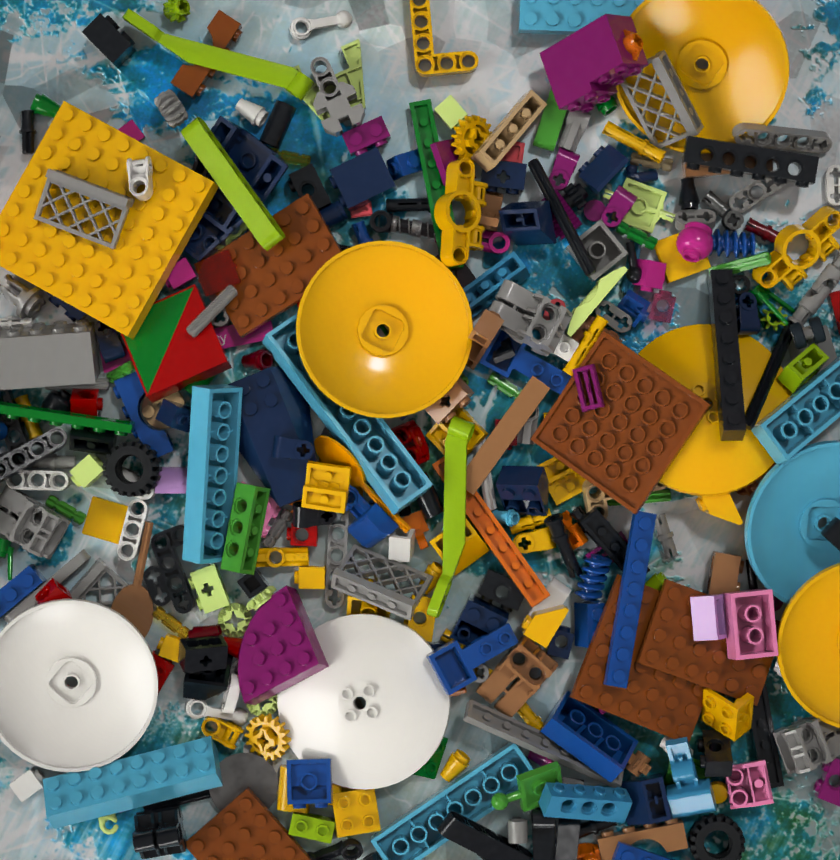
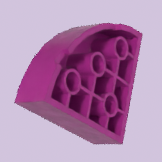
(278, 648)

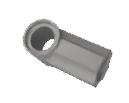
(575, 125)
(528, 429)
(517, 830)

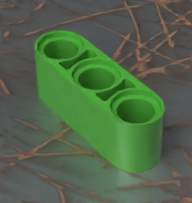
(549, 125)

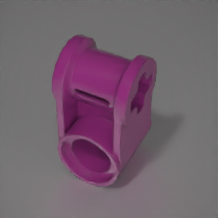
(563, 165)
(620, 204)

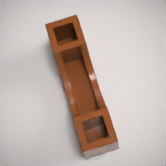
(192, 78)

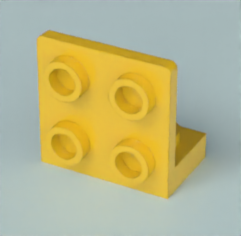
(727, 717)
(355, 812)

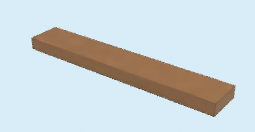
(505, 433)

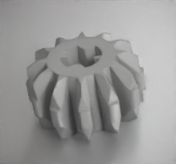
(171, 108)

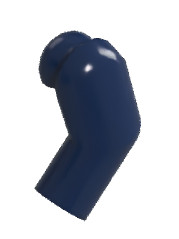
(642, 177)

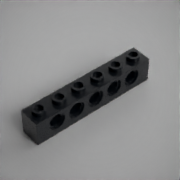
(806, 163)

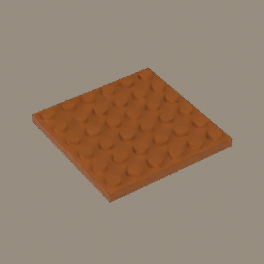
(633, 437)
(651, 696)

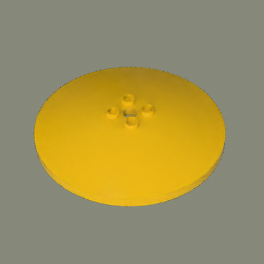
(744, 58)
(425, 321)
(706, 463)
(811, 645)

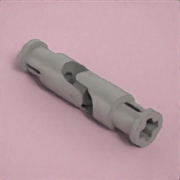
(818, 292)

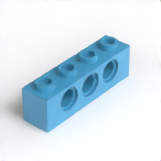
(485, 288)
(585, 802)

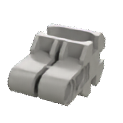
(337, 102)
(523, 313)
(37, 527)
(807, 744)

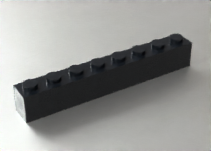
(726, 355)

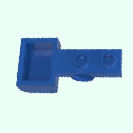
(524, 363)
(371, 522)
(456, 665)

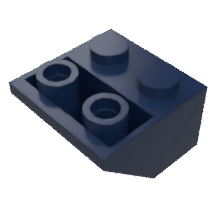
(528, 223)
(524, 489)
(477, 620)
(648, 799)

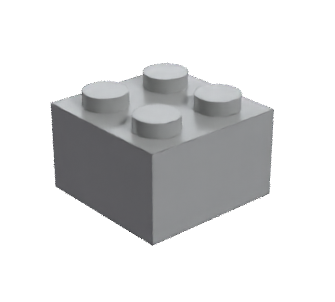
(601, 247)

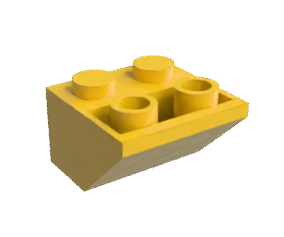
(472, 551)

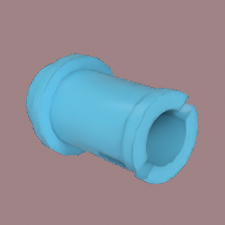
(508, 517)

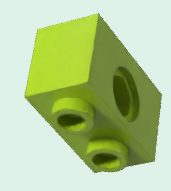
(803, 367)
(312, 826)

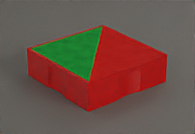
(166, 353)

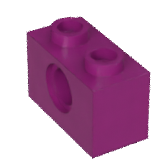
(823, 789)

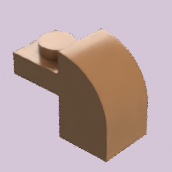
(490, 214)

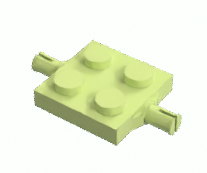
(647, 207)

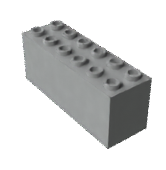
(48, 355)

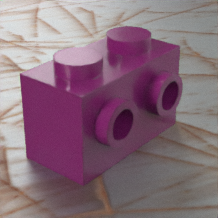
(366, 136)

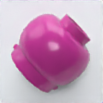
(695, 241)

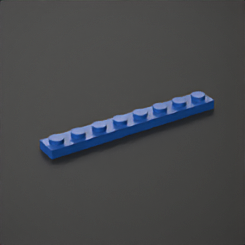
(629, 599)

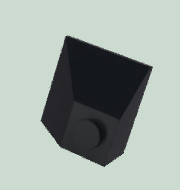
(208, 683)

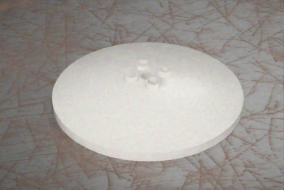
(403, 698)
(80, 724)

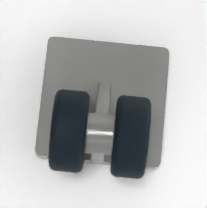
(814, 333)

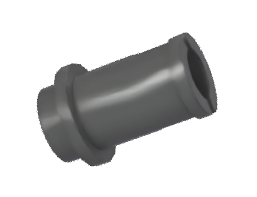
(716, 204)

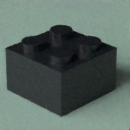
(105, 36)

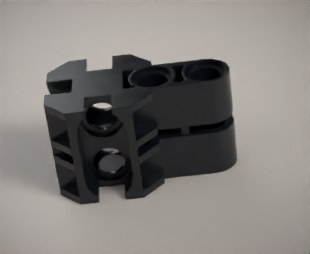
(159, 832)

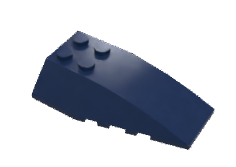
(258, 165)
(268, 409)

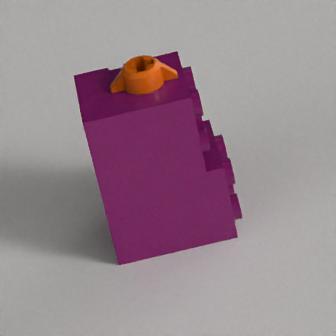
(593, 62)

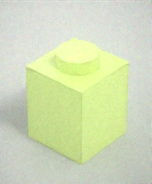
(450, 112)

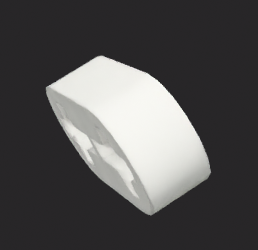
(829, 185)
(231, 694)

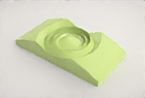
(593, 299)

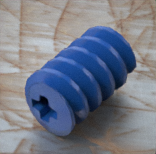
(733, 243)
(593, 578)

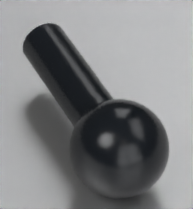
(634, 272)

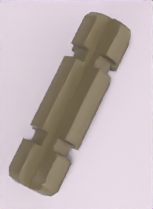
(636, 159)

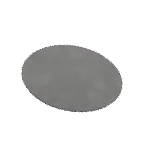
(245, 771)

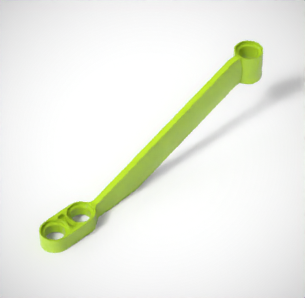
(226, 60)
(454, 517)

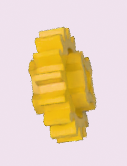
(470, 135)
(267, 737)

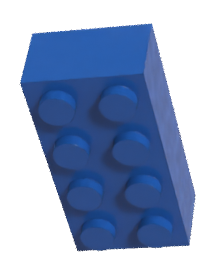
(589, 737)

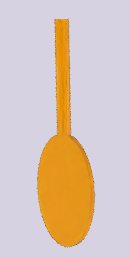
(333, 452)

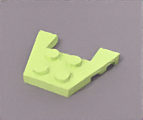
(351, 76)

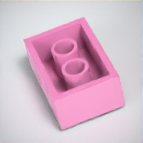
(750, 624)

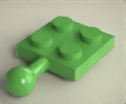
(529, 787)

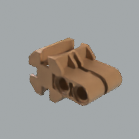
(524, 685)

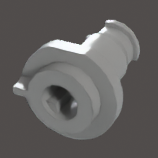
(27, 302)

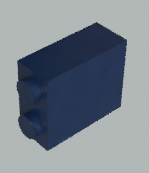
(362, 180)

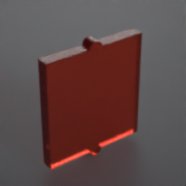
(217, 272)

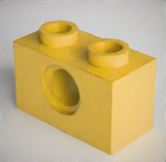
(426, 628)

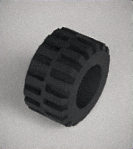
(114, 472)
(714, 823)

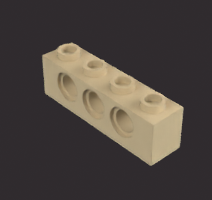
(509, 131)

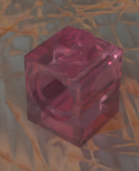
(656, 315)

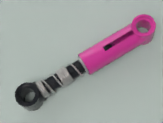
(419, 229)

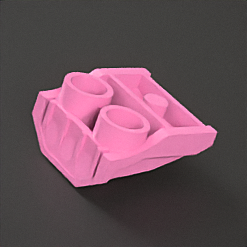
(749, 785)

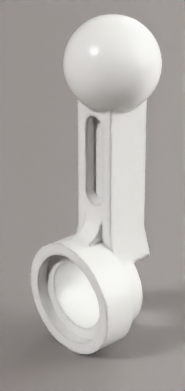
(342, 19)
(239, 716)

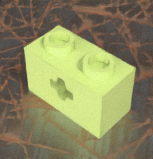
(87, 471)
(219, 596)

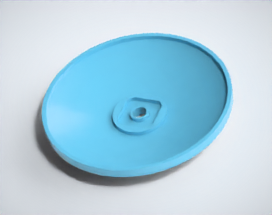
(784, 518)

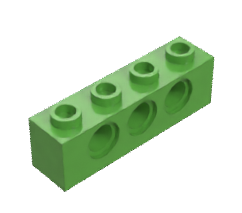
(245, 528)

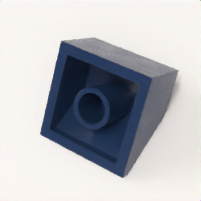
(602, 168)

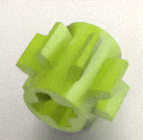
(176, 10)
(767, 318)

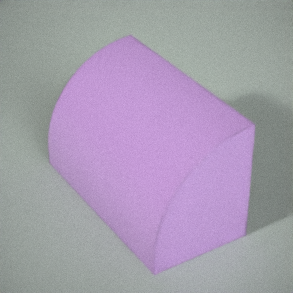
(172, 480)
(708, 617)

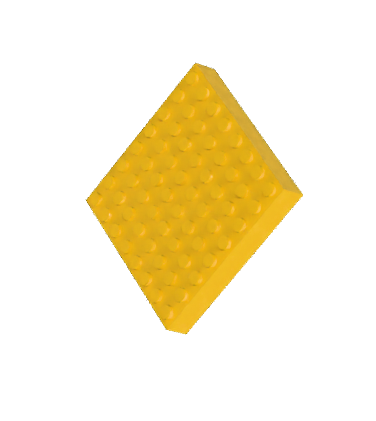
(101, 281)

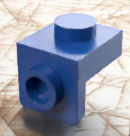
(404, 164)
(634, 306)

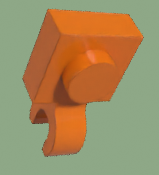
(417, 521)
(577, 536)

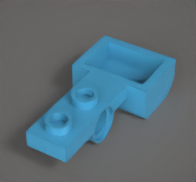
(689, 793)

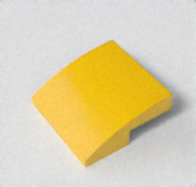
(676, 265)
(438, 433)
(563, 481)
(326, 487)

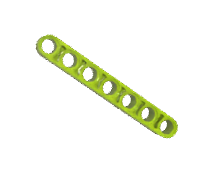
(233, 183)

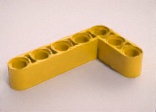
(428, 54)

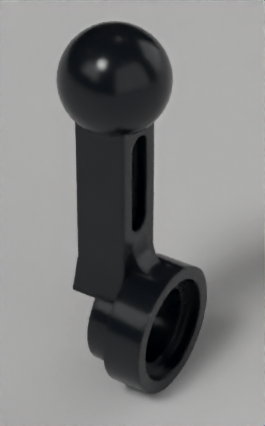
(339, 849)

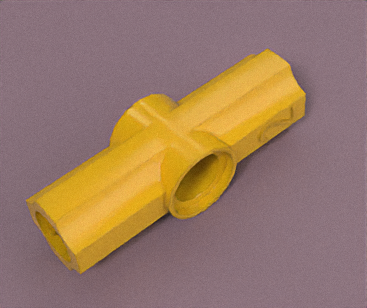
(290, 556)

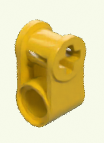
(538, 539)
(223, 731)

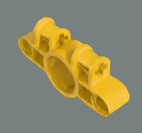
(455, 238)
(821, 245)

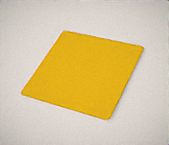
(105, 520)

